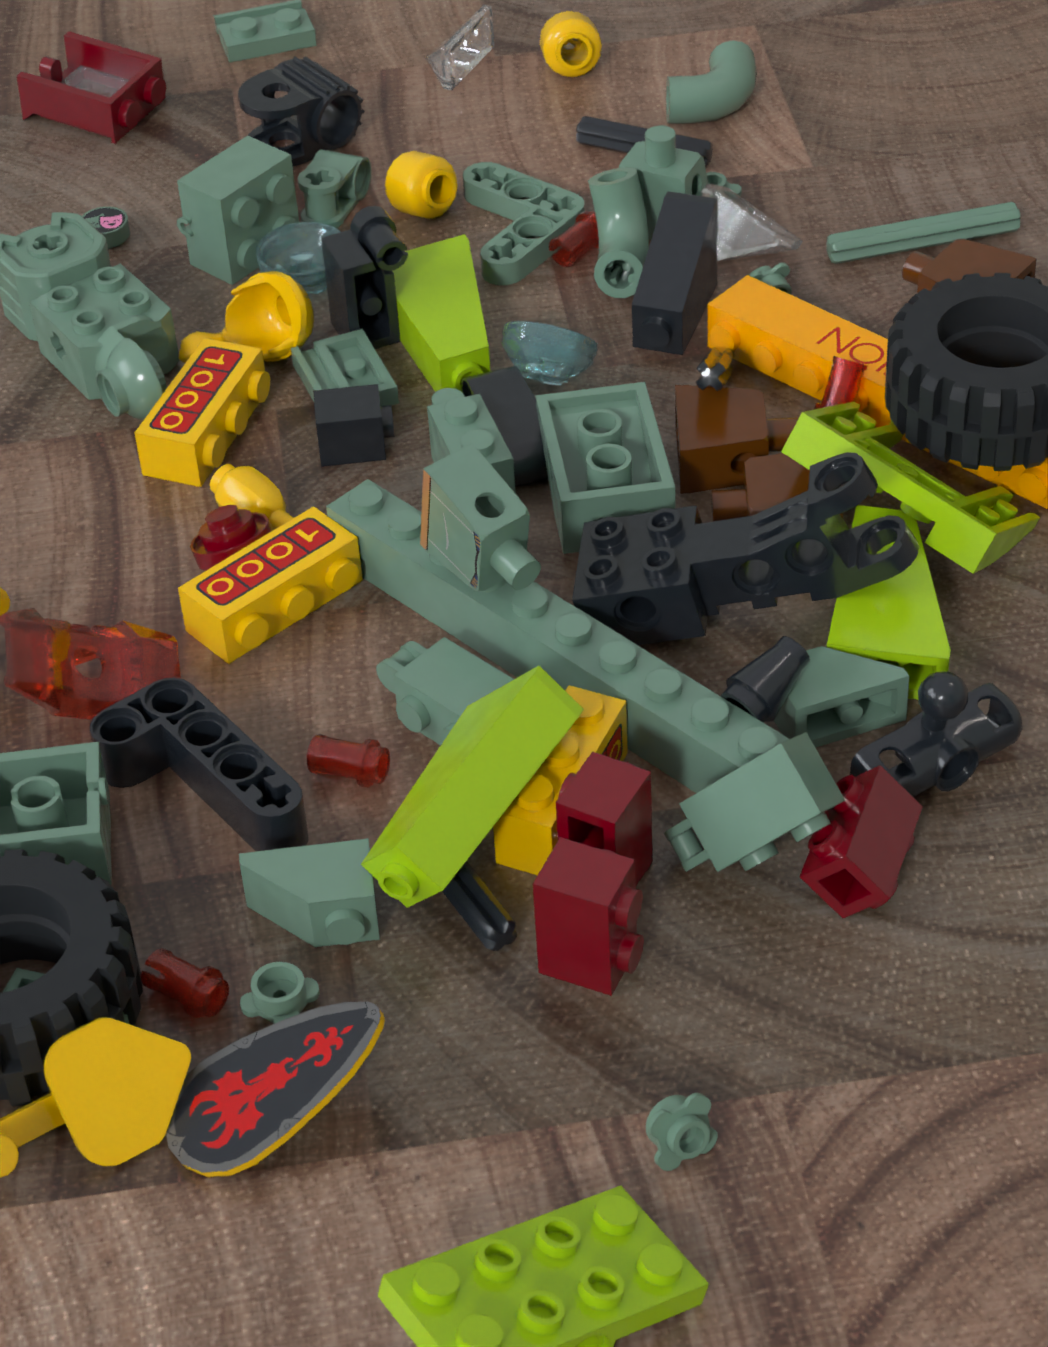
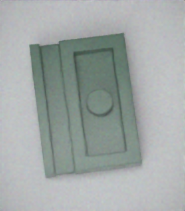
(265, 30)
(344, 362)

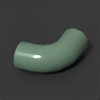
(716, 92)
(620, 230)

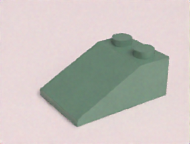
(602, 457)

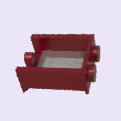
(100, 91)

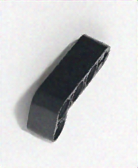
(184, 731)

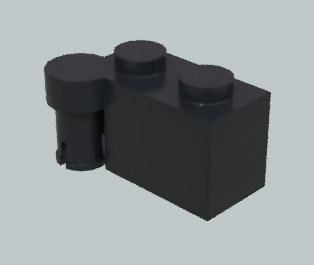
(362, 277)

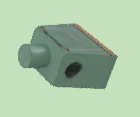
(475, 522)

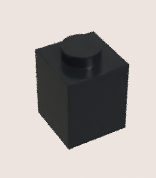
(351, 425)

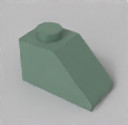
(843, 697)
(314, 891)

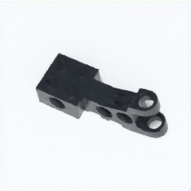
(668, 571)

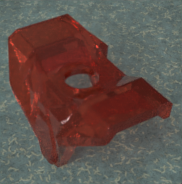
(46, 651)

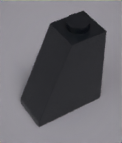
(676, 274)

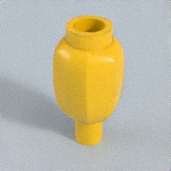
(249, 491)

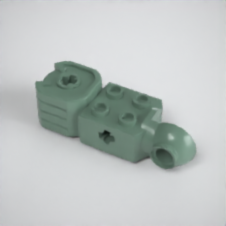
(88, 315)

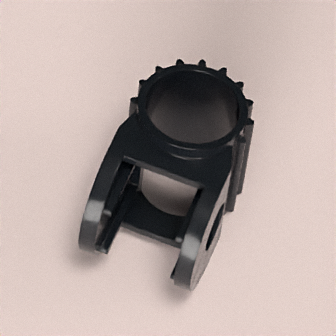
(314, 114)

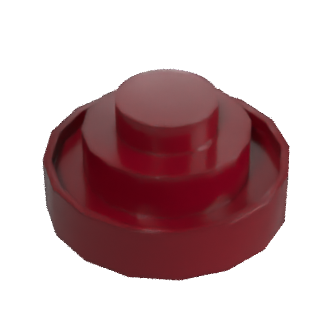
(226, 533)

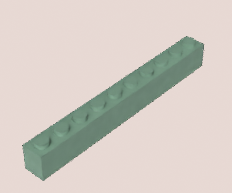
(669, 715)

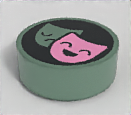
(111, 223)

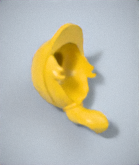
(266, 313)

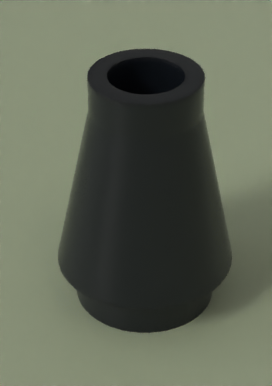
(767, 680)

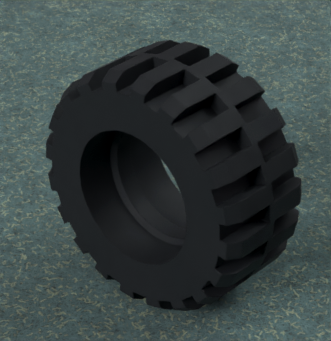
(973, 371)
(81, 926)

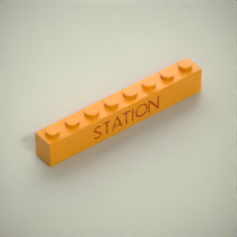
(797, 347)

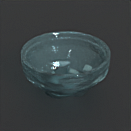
(297, 253)
(547, 351)

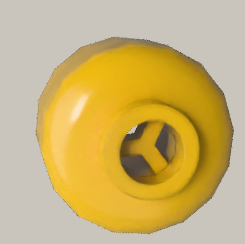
(580, 54)
(421, 184)

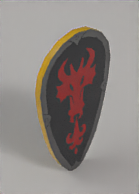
(268, 1086)

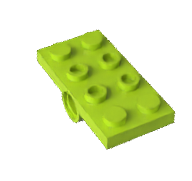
(548, 1281)

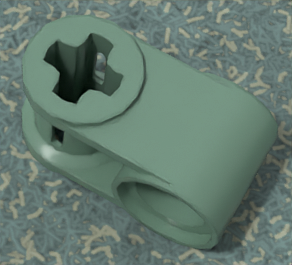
(333, 186)

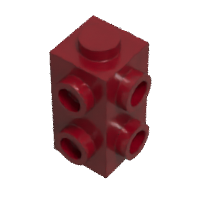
(862, 850)

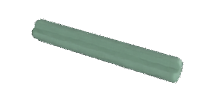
(923, 232)

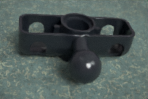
(947, 738)

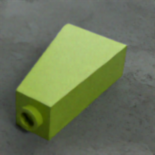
(442, 313)
(894, 618)
(470, 785)

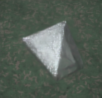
(463, 48)
(745, 229)

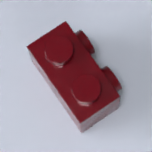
(608, 809)
(587, 916)

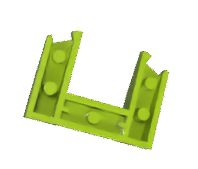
(966, 528)

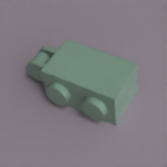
(466, 420)
(436, 685)
(755, 806)

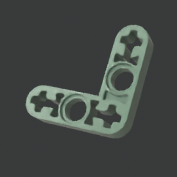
(543, 214)

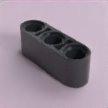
(516, 418)

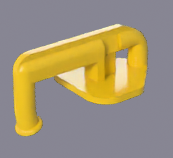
(108, 1087)

